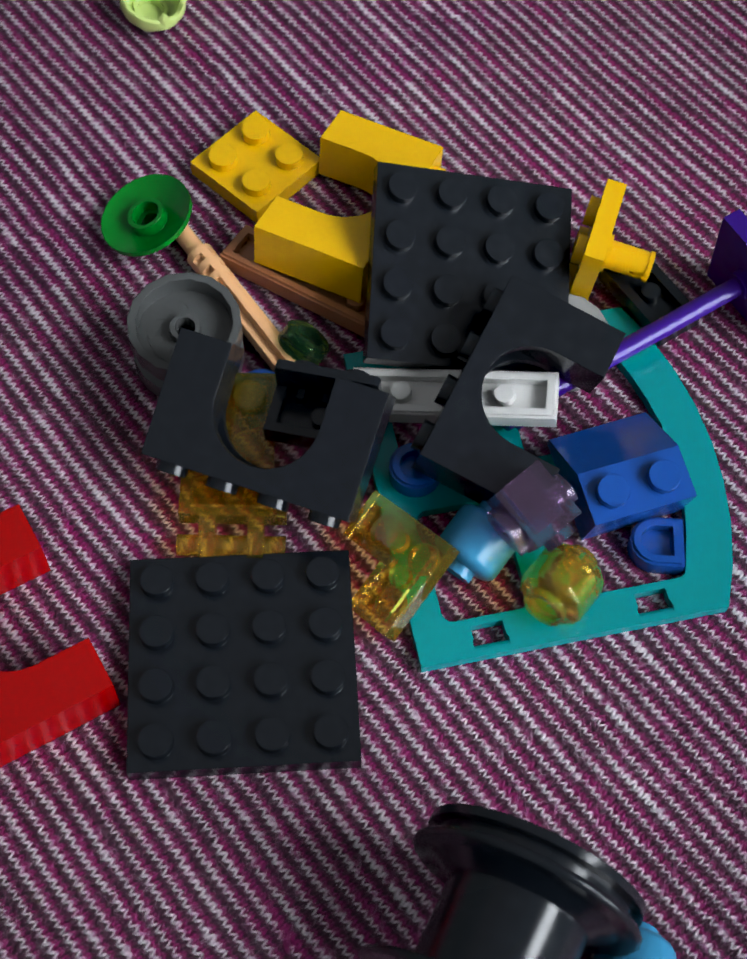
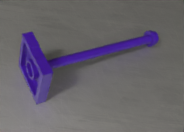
(726, 271)

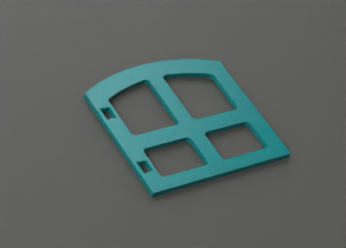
(706, 529)

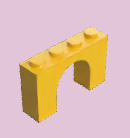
(330, 248)

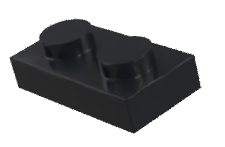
(646, 300)

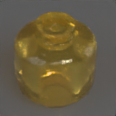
(562, 585)

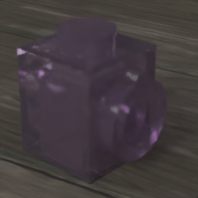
(534, 510)

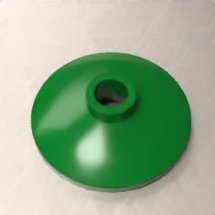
(146, 215)

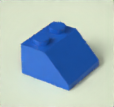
(622, 473)

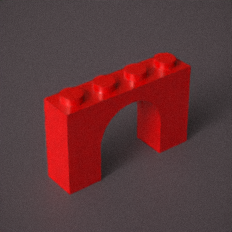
(58, 691)

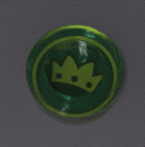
(303, 342)

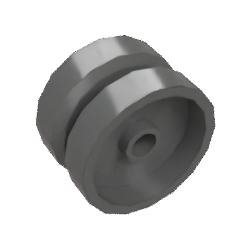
(173, 303)

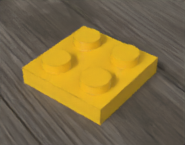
(255, 165)

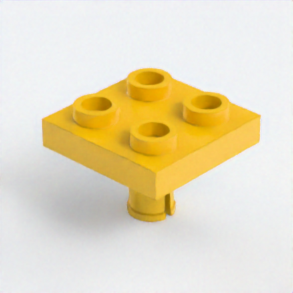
(598, 250)

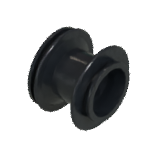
(517, 893)

